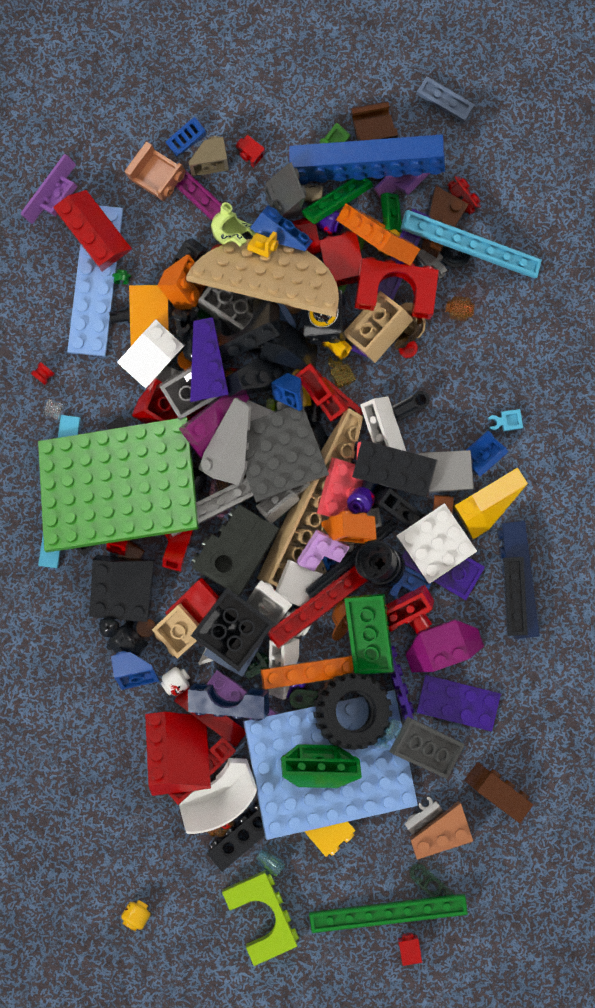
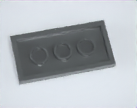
(427, 747)

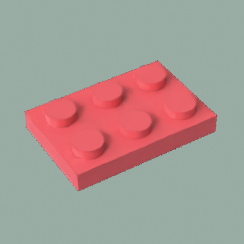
(338, 488)

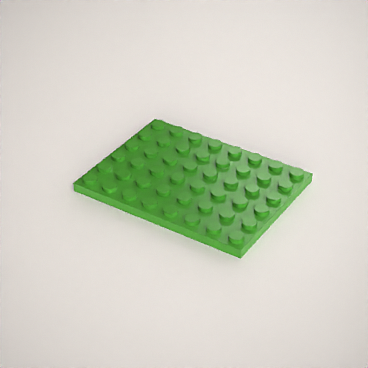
(116, 485)

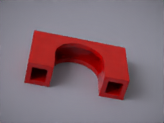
(421, 279)
(174, 553)

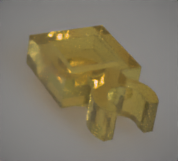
(341, 373)

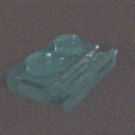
(390, 733)

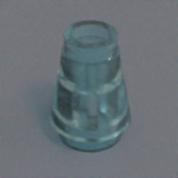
(271, 863)

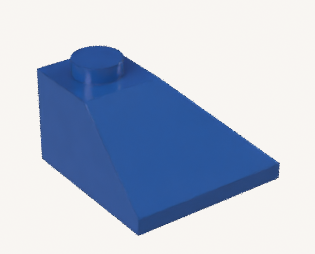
(132, 671)

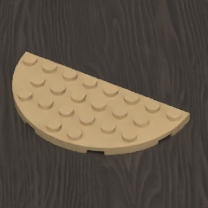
(284, 277)

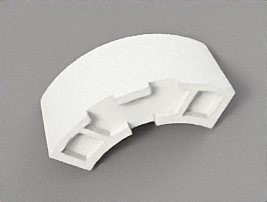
(224, 802)

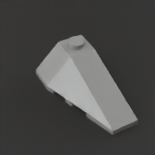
(227, 449)

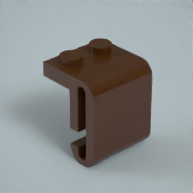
(373, 122)

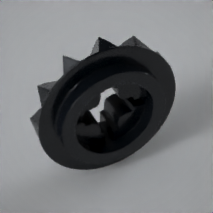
(456, 261)

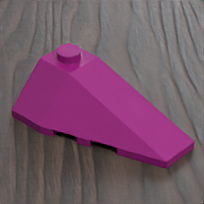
(203, 425)

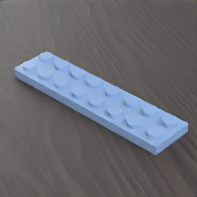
(93, 300)

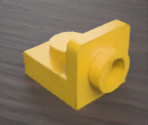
(263, 245)

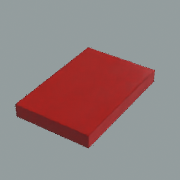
(197, 600)

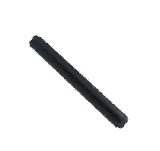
(346, 562)

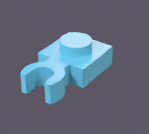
(509, 420)

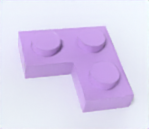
(320, 546)

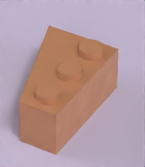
(442, 833)

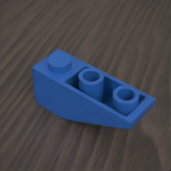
(287, 233)

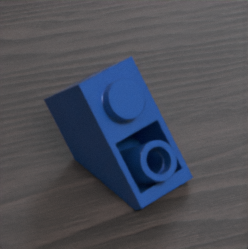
(288, 391)

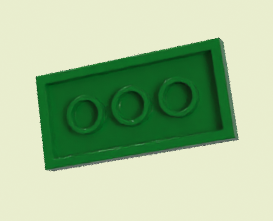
(369, 634)

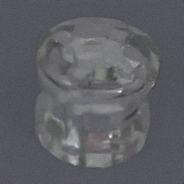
(54, 409)

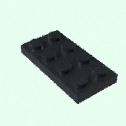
(394, 468)

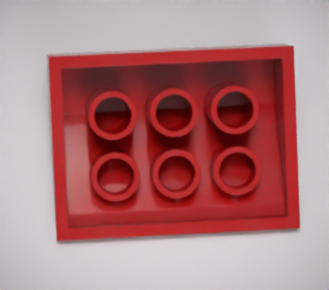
(176, 753)

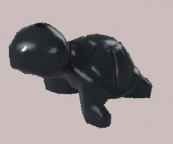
(184, 328)
(121, 638)

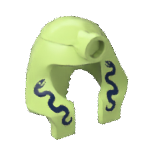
(228, 227)

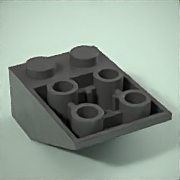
(285, 192)

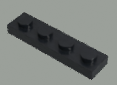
(515, 596)

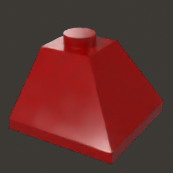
(153, 405)

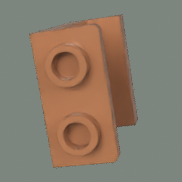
(155, 172)

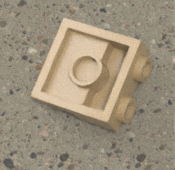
(176, 631)

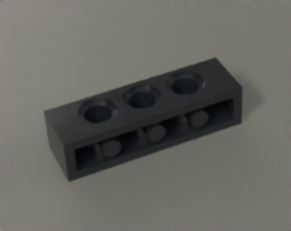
(224, 858)

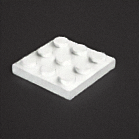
(436, 543)

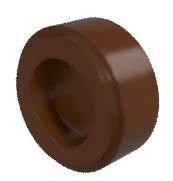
(145, 628)

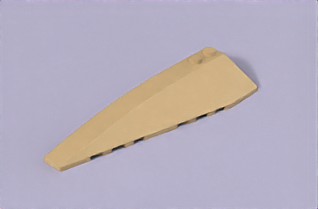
(303, 517)

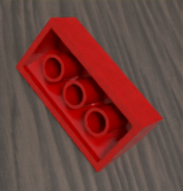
(92, 229)

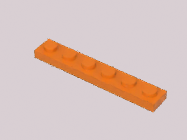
(306, 672)

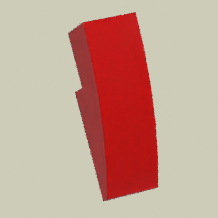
(322, 392)

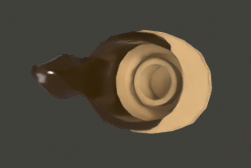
(414, 329)

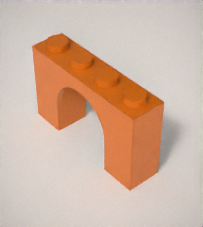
(376, 234)

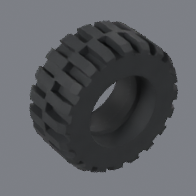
(377, 717)

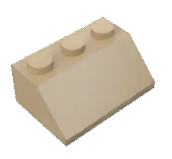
(378, 329)

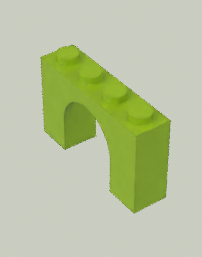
(281, 937)

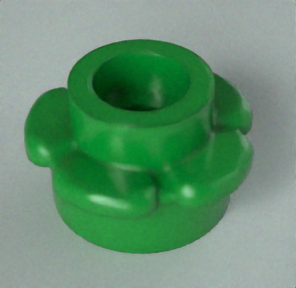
(121, 275)

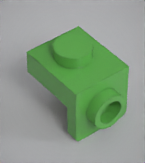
(336, 134)

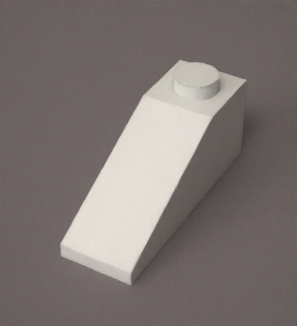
(286, 655)

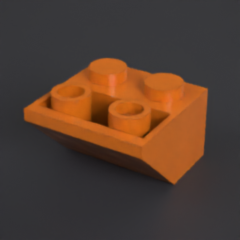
(175, 286)
(351, 527)

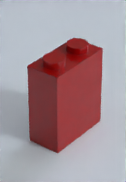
(342, 257)

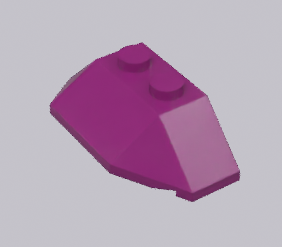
(443, 646)

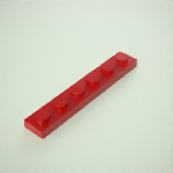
(316, 607)

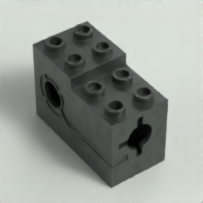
(237, 551)

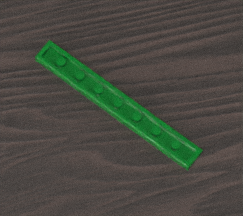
(388, 913)

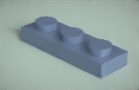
(445, 99)

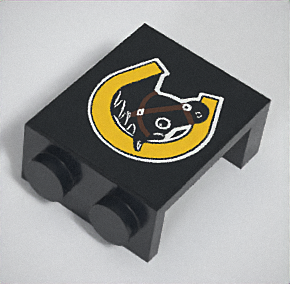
(322, 327)

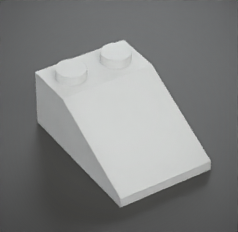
(150, 353)

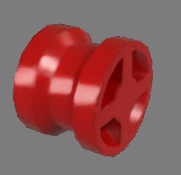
(42, 373)

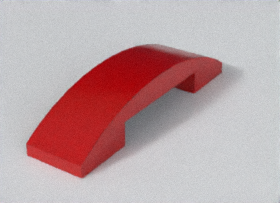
(221, 725)
(218, 756)

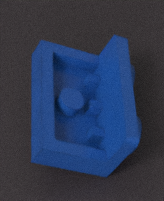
(485, 453)

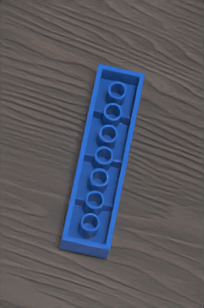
(369, 158)

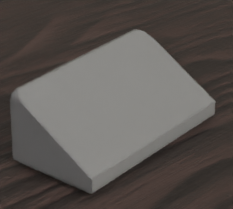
(277, 505)

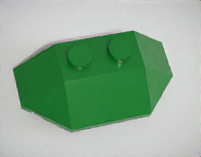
(320, 766)

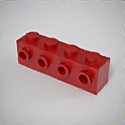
(409, 607)

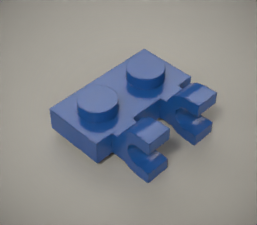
(411, 580)

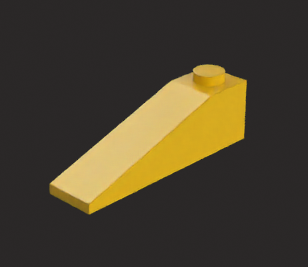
(486, 506)

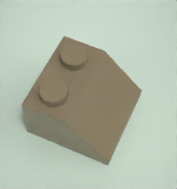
(209, 157)

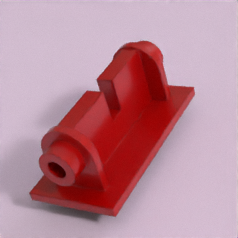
(459, 189)

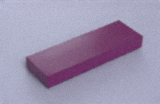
(199, 196)

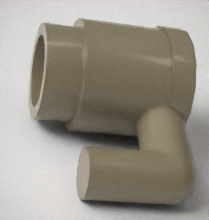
(314, 193)

